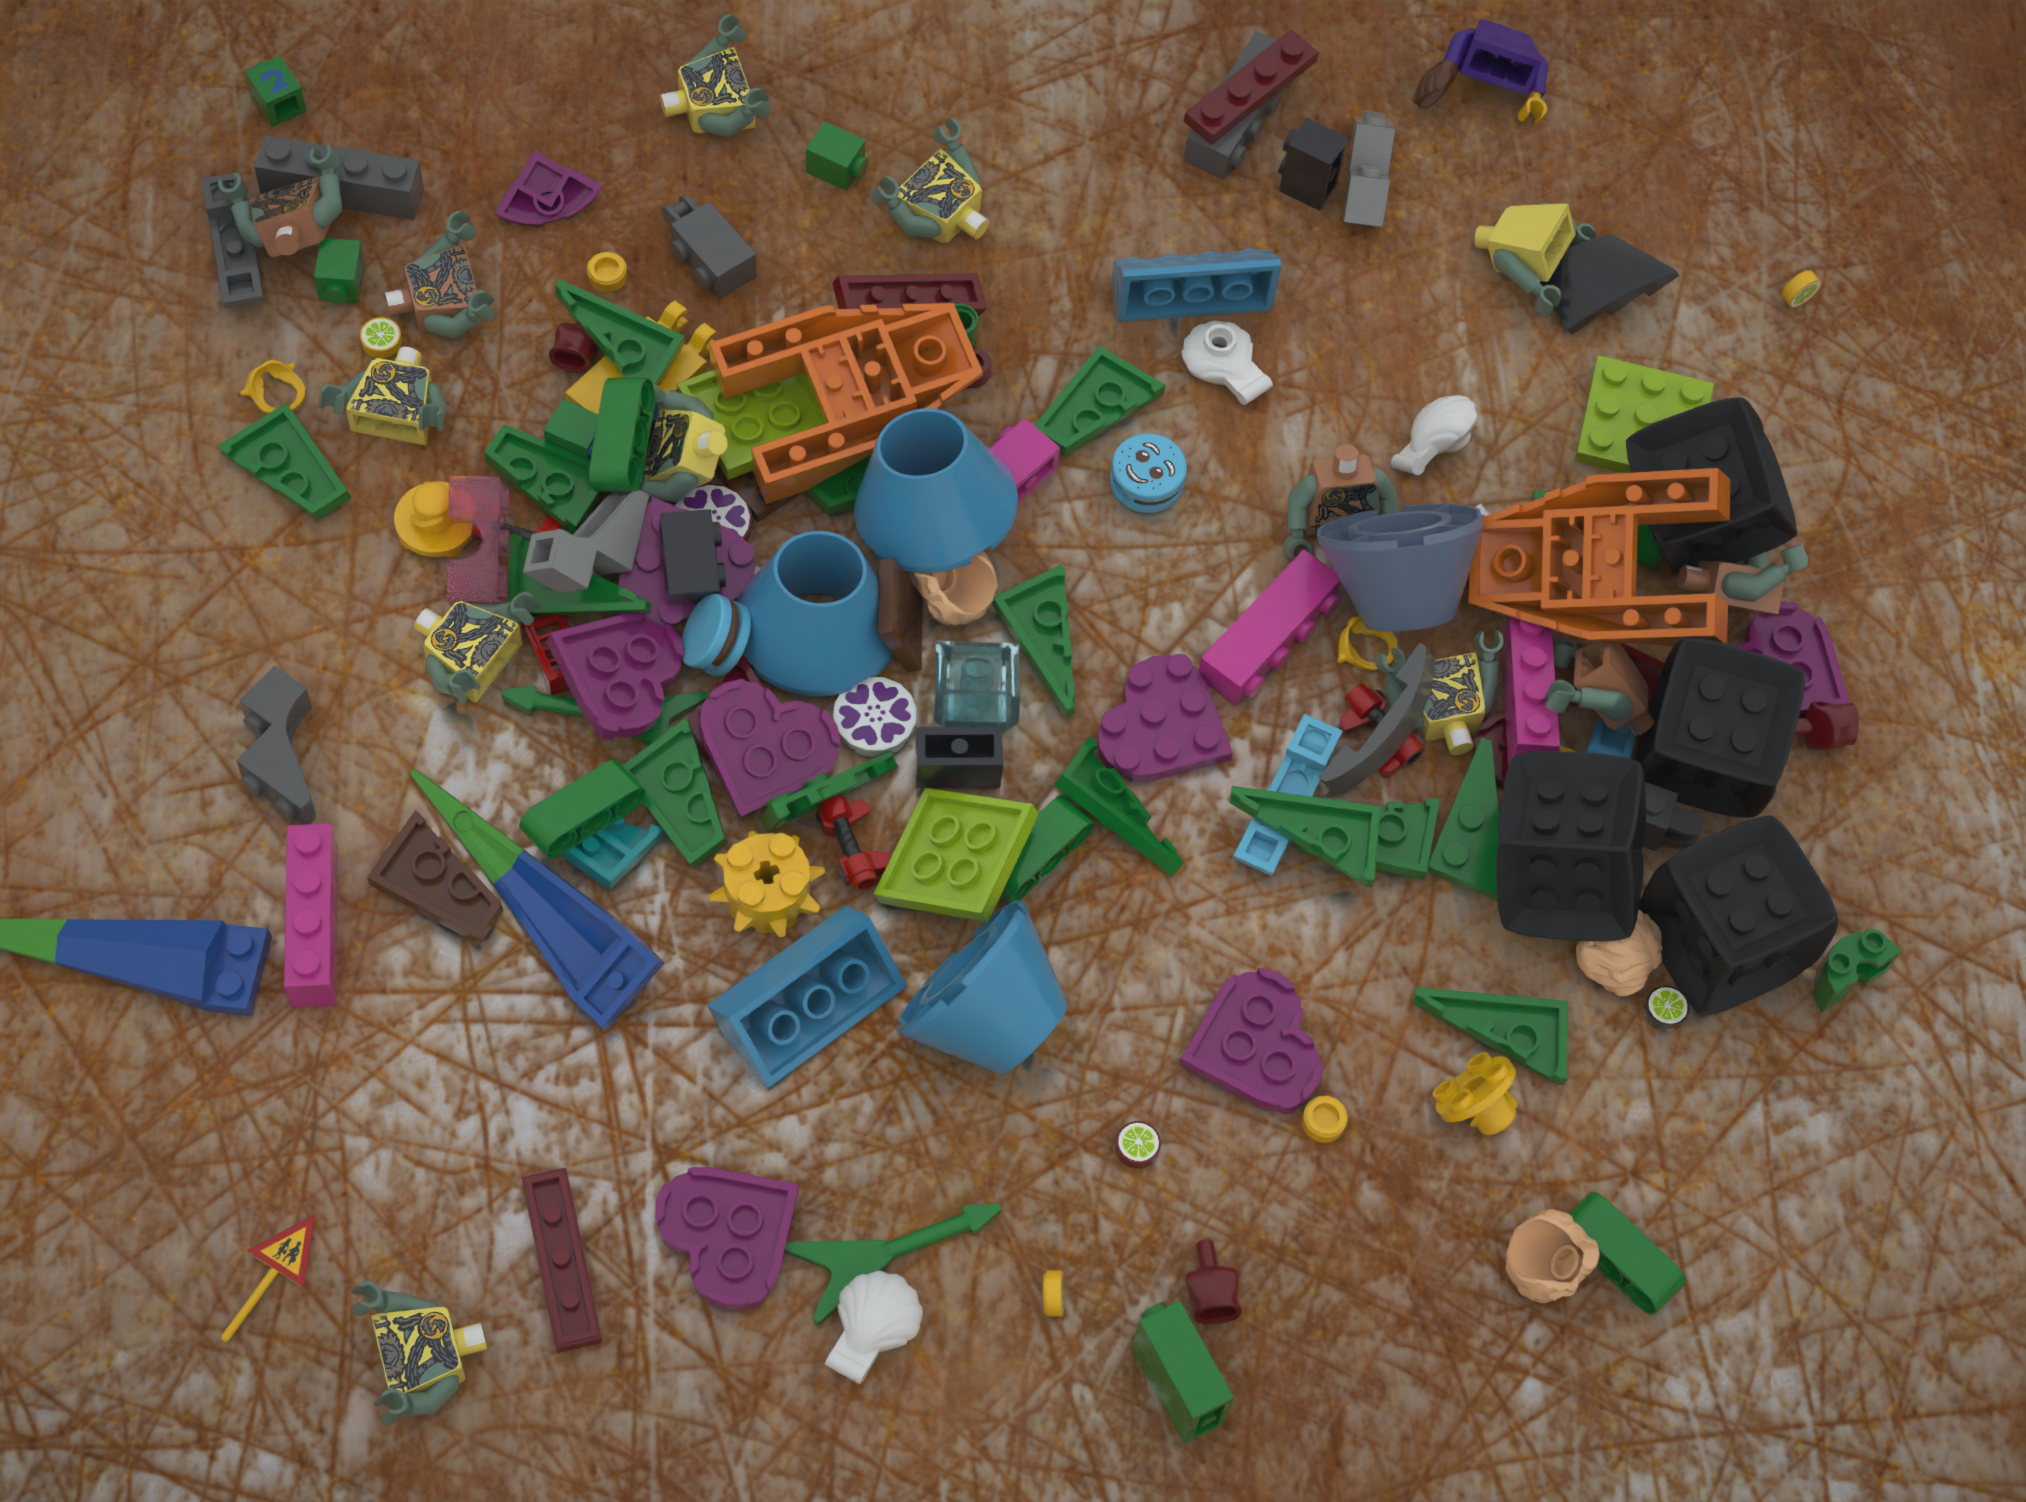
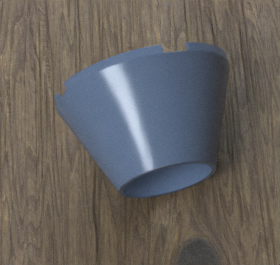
(1404, 565)

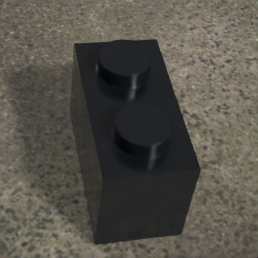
(1311, 163)
(690, 556)
(958, 757)

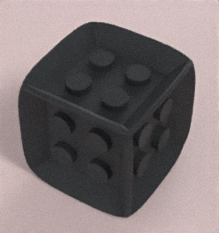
(1724, 437)
(1721, 726)
(1571, 845)
(1739, 914)

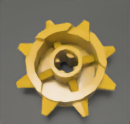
(763, 860)

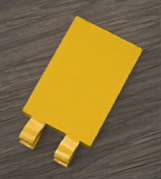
(688, 363)

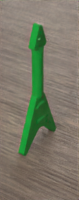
(672, 708)
(858, 1257)

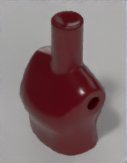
(572, 348)
(1829, 725)
(1213, 1288)

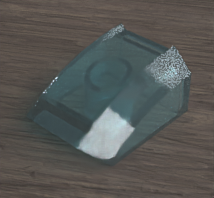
(977, 684)

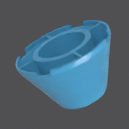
(933, 494)
(810, 644)
(991, 997)

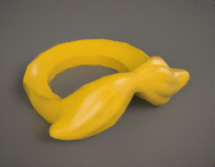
(278, 370)
(1349, 653)

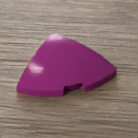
(546, 193)

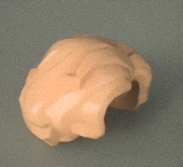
(959, 593)
(1624, 963)
(1550, 1256)

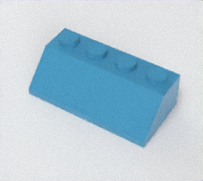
(1194, 284)
(807, 995)

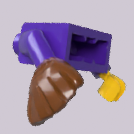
(1494, 56)

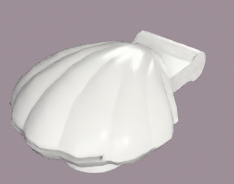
(1223, 356)
(1438, 428)
(876, 1316)

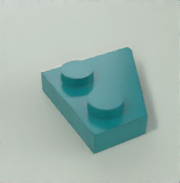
(613, 851)

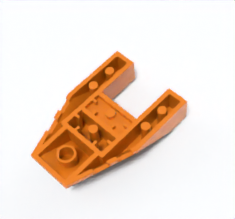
(863, 372)
(1574, 558)

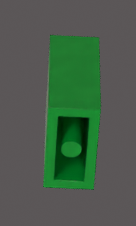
(1181, 1371)

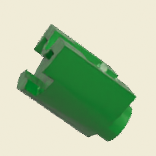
(1853, 959)

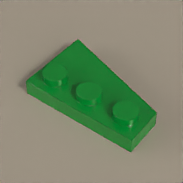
(287, 461)
(1405, 837)

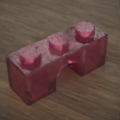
(479, 503)

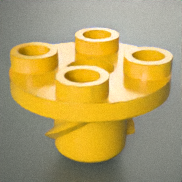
(424, 522)
(1479, 1094)

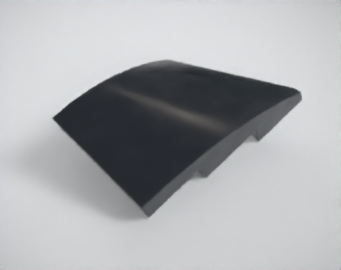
(1604, 278)

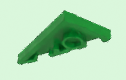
(628, 340)
(599, 598)
(1039, 622)
(820, 788)
(1114, 805)
(1330, 829)
(1470, 835)
(1517, 1026)

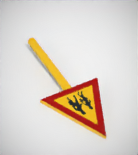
(285, 1254)

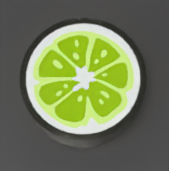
(1666, 1008)

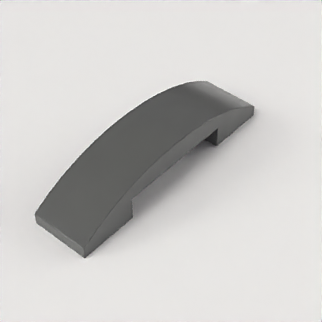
(234, 256)
(1352, 768)

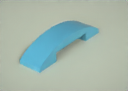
(1299, 775)

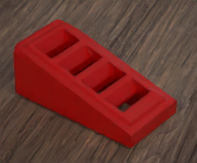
(553, 678)

